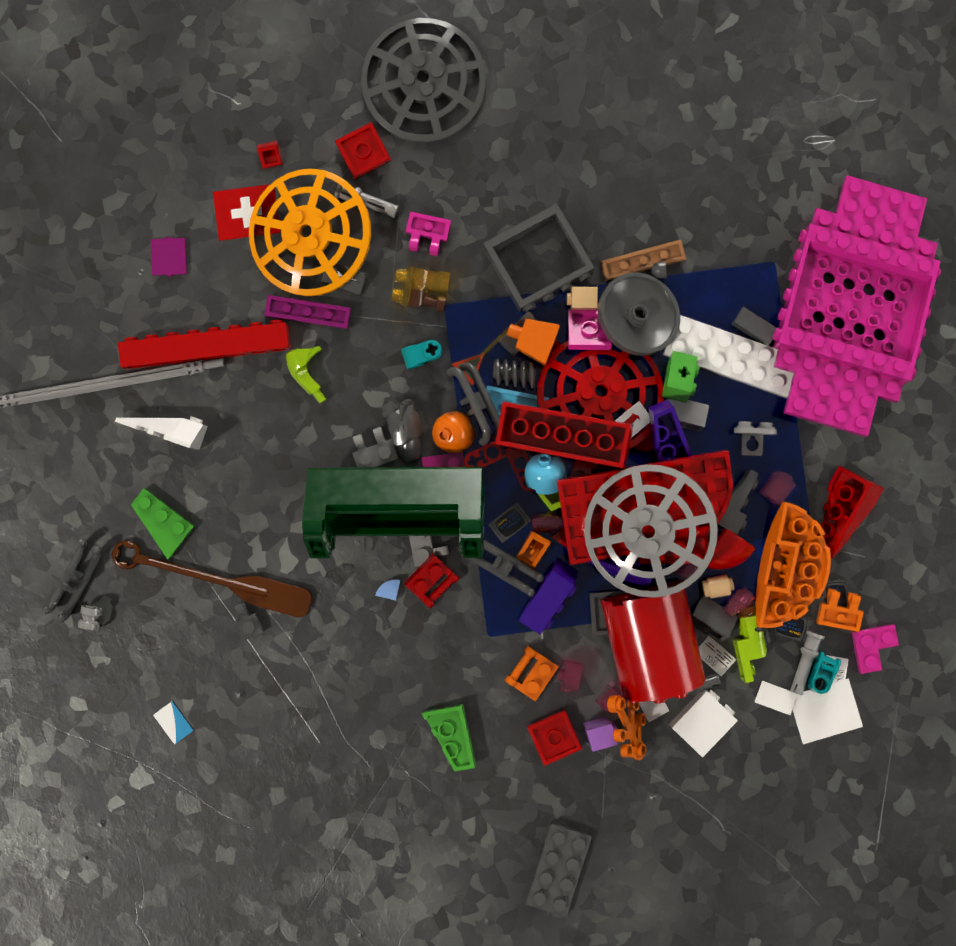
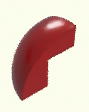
(730, 551)

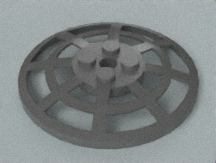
(427, 91)

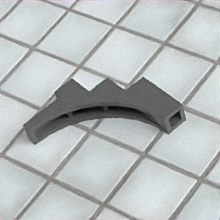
(733, 518)

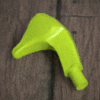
(297, 365)

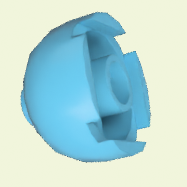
(543, 472)

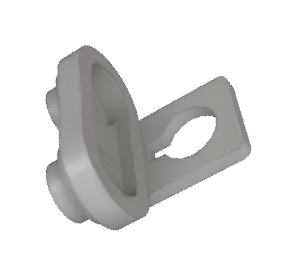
(747, 430)

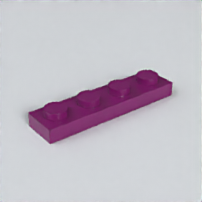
(307, 312)

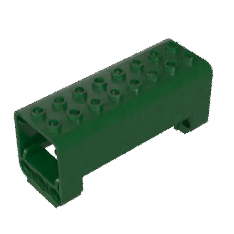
(394, 504)

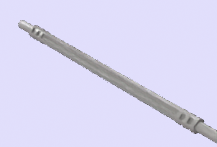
(109, 382)

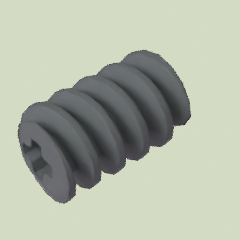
(514, 373)

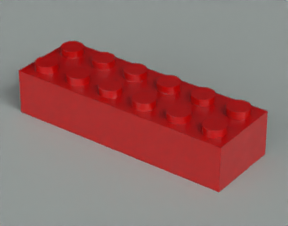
(564, 434)

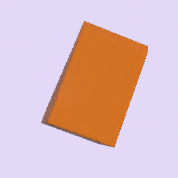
(533, 549)

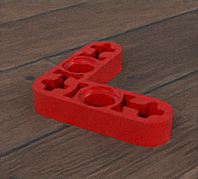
(511, 455)

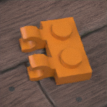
(838, 616)

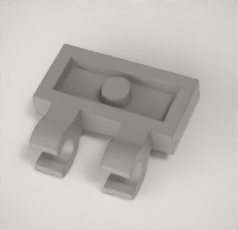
(376, 454)
(423, 547)

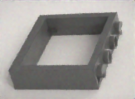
(520, 231)

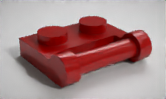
(427, 576)

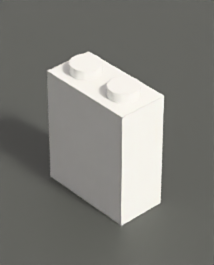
(703, 721)

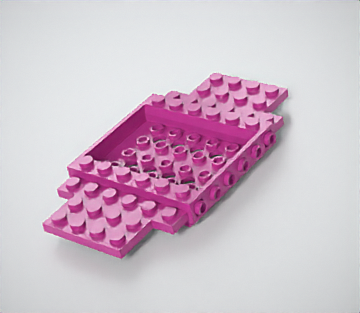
(871, 243)

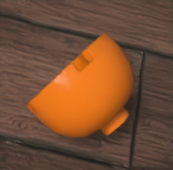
(453, 432)

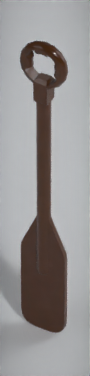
(252, 589)

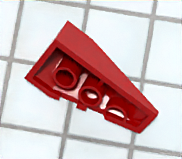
(847, 506)

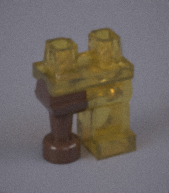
(417, 284)

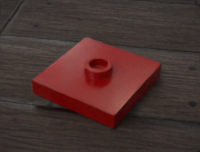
(363, 150)
(554, 737)

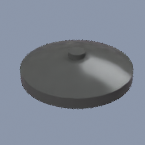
(639, 314)

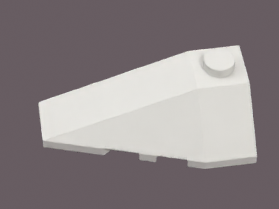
(176, 430)

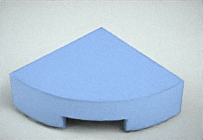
(389, 589)

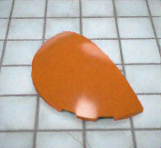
(791, 567)

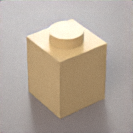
(583, 298)

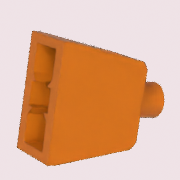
(534, 338)

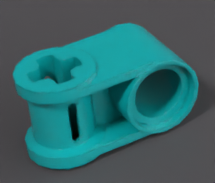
(417, 355)
(823, 671)

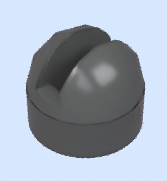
(659, 270)

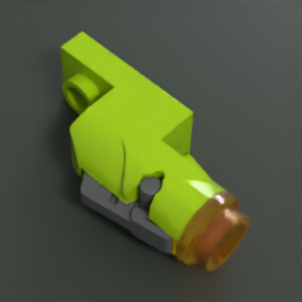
(751, 644)

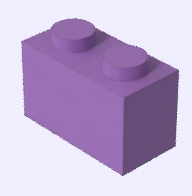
(600, 733)

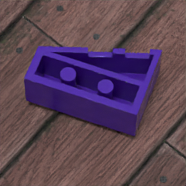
(550, 597)

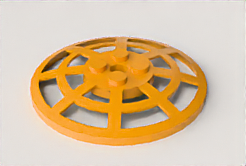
(320, 236)

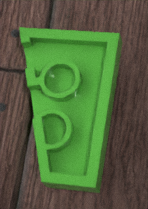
(162, 522)
(452, 732)

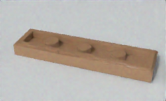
(643, 260)

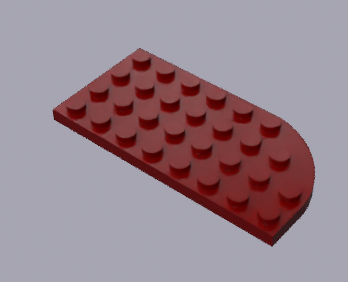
(708, 470)

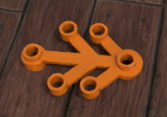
(632, 725)

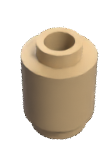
(717, 586)

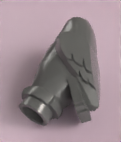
(404, 428)

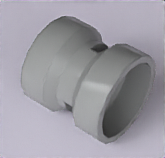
(90, 615)

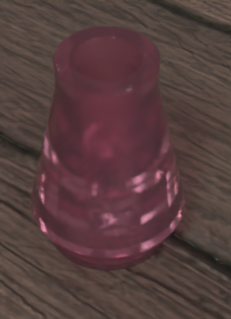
(739, 601)

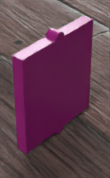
(168, 256)

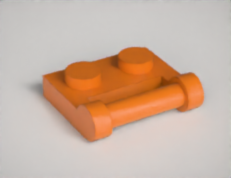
(536, 678)

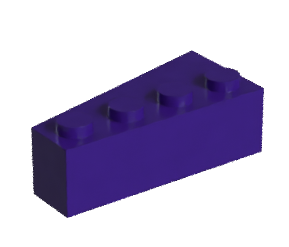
(667, 433)

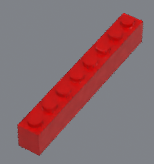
(204, 345)

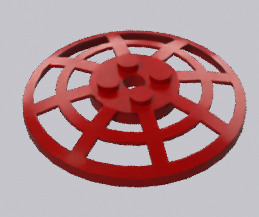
(599, 376)

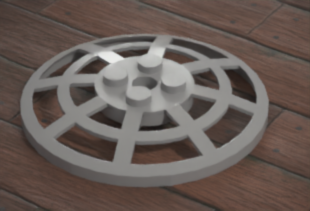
(664, 527)

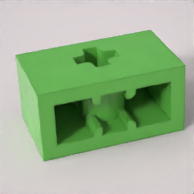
(680, 376)

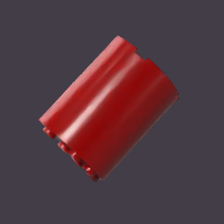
(653, 645)

